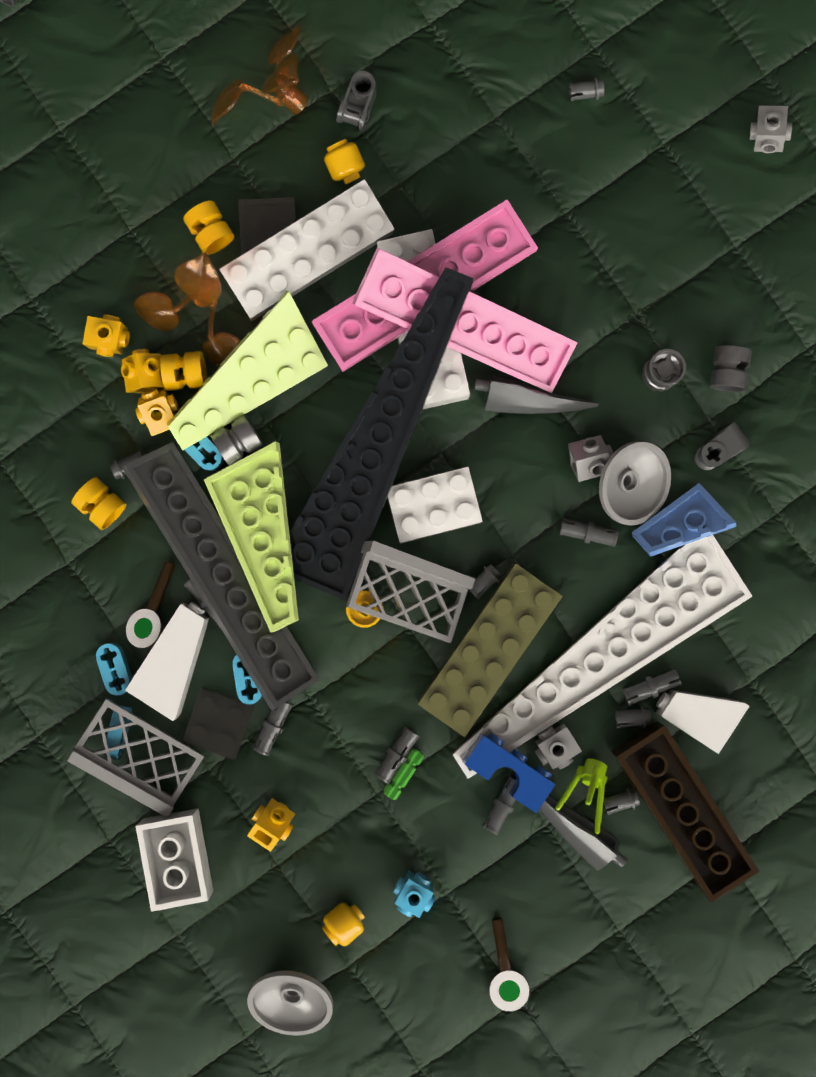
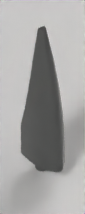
(516, 397)
(579, 833)

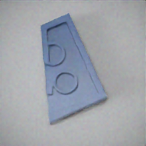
(683, 522)

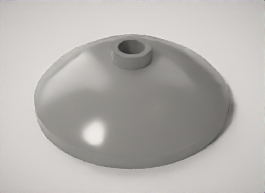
(635, 483)
(290, 1002)

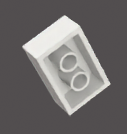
(434, 505)
(174, 859)

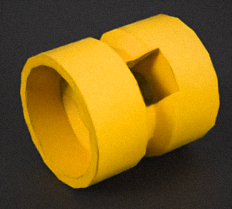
(206, 223)
(193, 373)
(96, 501)
(361, 619)

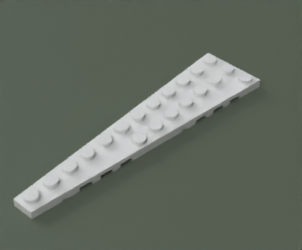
(659, 613)

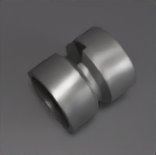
(730, 368)
(663, 370)
(234, 441)

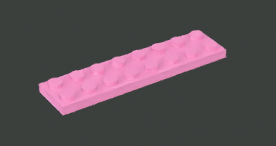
(476, 250)
(483, 331)

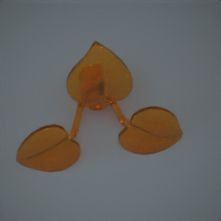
(281, 82)
(203, 285)

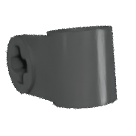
(357, 106)
(723, 446)

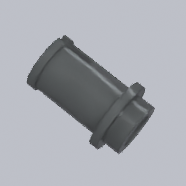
(586, 89)
(117, 466)
(485, 581)
(633, 717)
(621, 801)

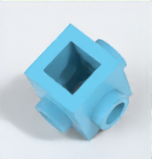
(413, 884)

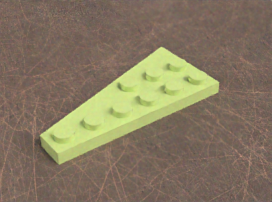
(258, 369)
(256, 520)

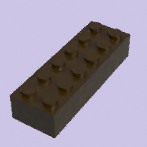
(685, 811)

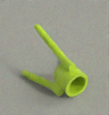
(593, 776)

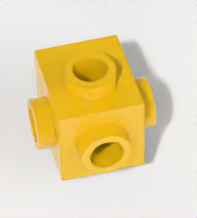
(106, 335)
(142, 371)
(156, 410)
(271, 824)

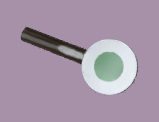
(146, 624)
(508, 987)

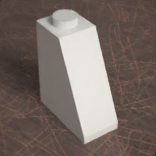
(702, 716)

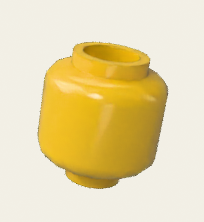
(344, 161)
(343, 924)

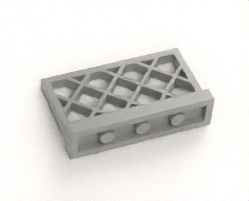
(416, 567)
(122, 779)

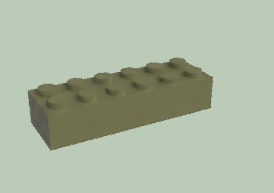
(489, 649)

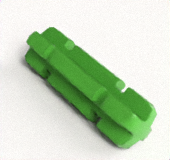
(403, 774)

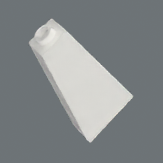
(169, 666)

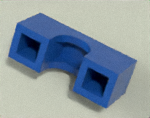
(531, 784)

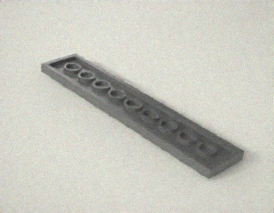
(215, 570)

